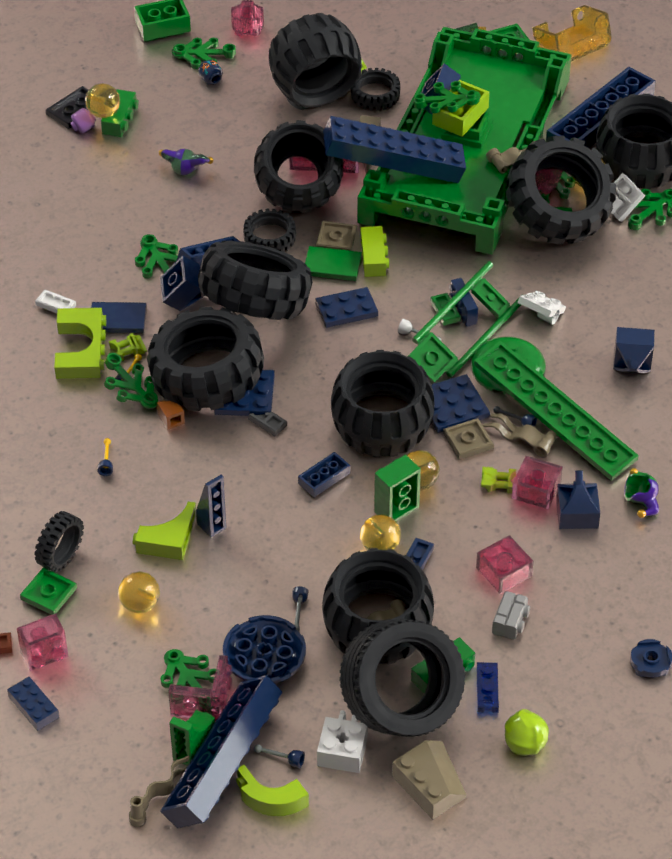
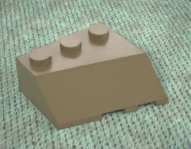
(429, 777)

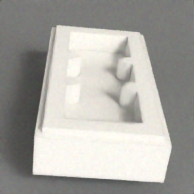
(53, 301)

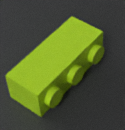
(374, 251)

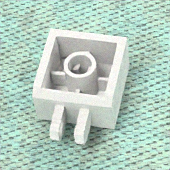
(342, 743)

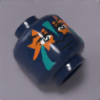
(210, 72)

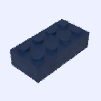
(466, 306)
(324, 474)
(33, 703)

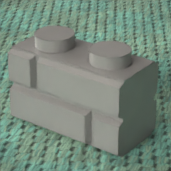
(510, 615)

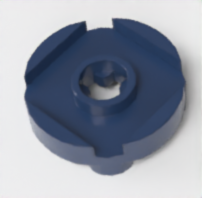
(649, 668)

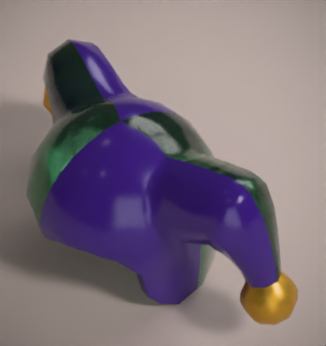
(184, 160)

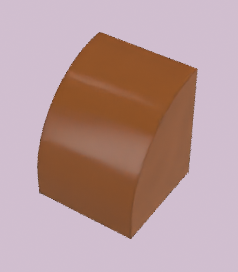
(170, 414)

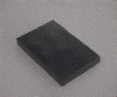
(67, 106)

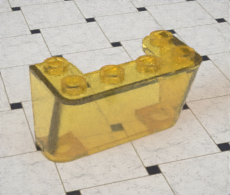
(583, 38)

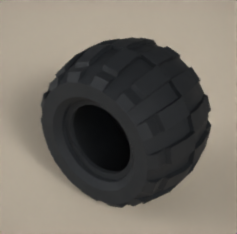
(296, 141)

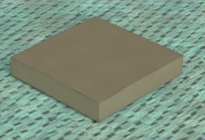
(336, 235)
(468, 438)

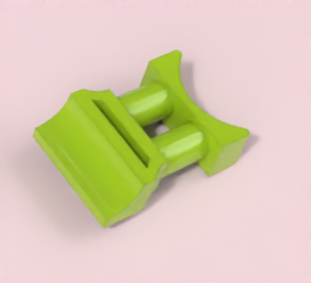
(135, 343)
(490, 475)

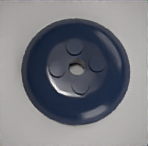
(267, 634)

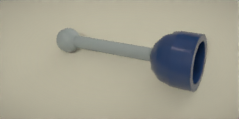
(299, 595)
(295, 757)

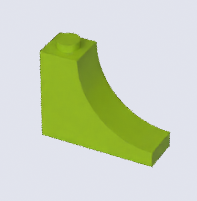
(169, 538)

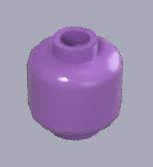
(82, 120)

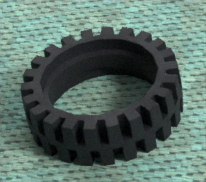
(376, 101)
(272, 218)
(57, 559)

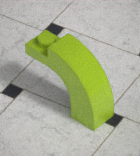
(271, 801)

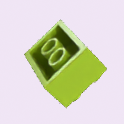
(464, 118)

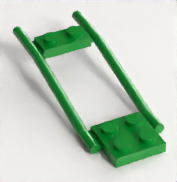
(434, 354)

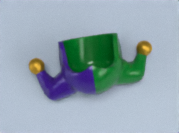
(643, 490)

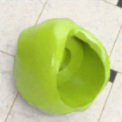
(526, 733)

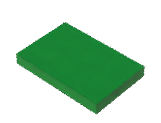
(333, 263)

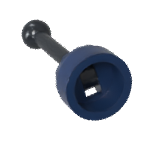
(528, 419)

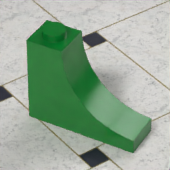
(189, 734)

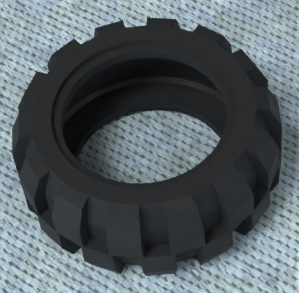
(575, 160)
(255, 280)
(210, 384)

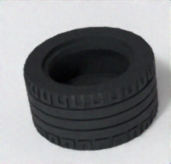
(444, 677)

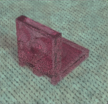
(202, 699)

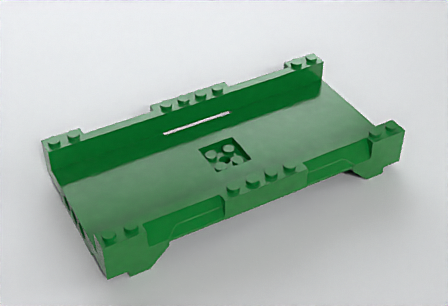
(521, 89)

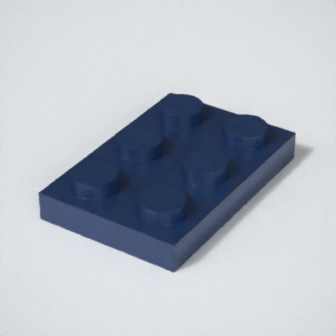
(346, 307)

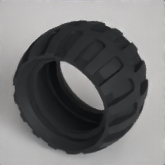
(315, 60)
(638, 118)
(385, 375)
(370, 574)

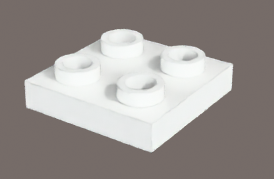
(627, 197)
(547, 308)

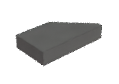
(269, 422)

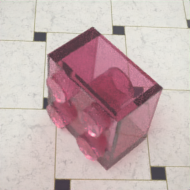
(537, 482)
(504, 564)
(42, 642)

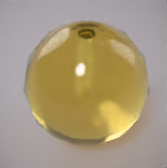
(102, 100)
(429, 468)
(380, 533)
(139, 592)

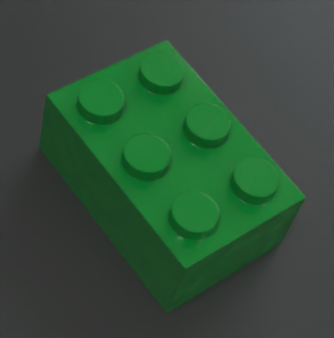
(162, 19)
(397, 488)

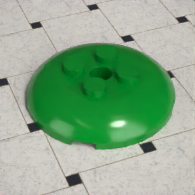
(523, 348)

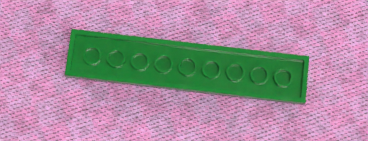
(556, 410)

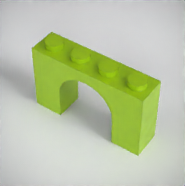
(89, 361)

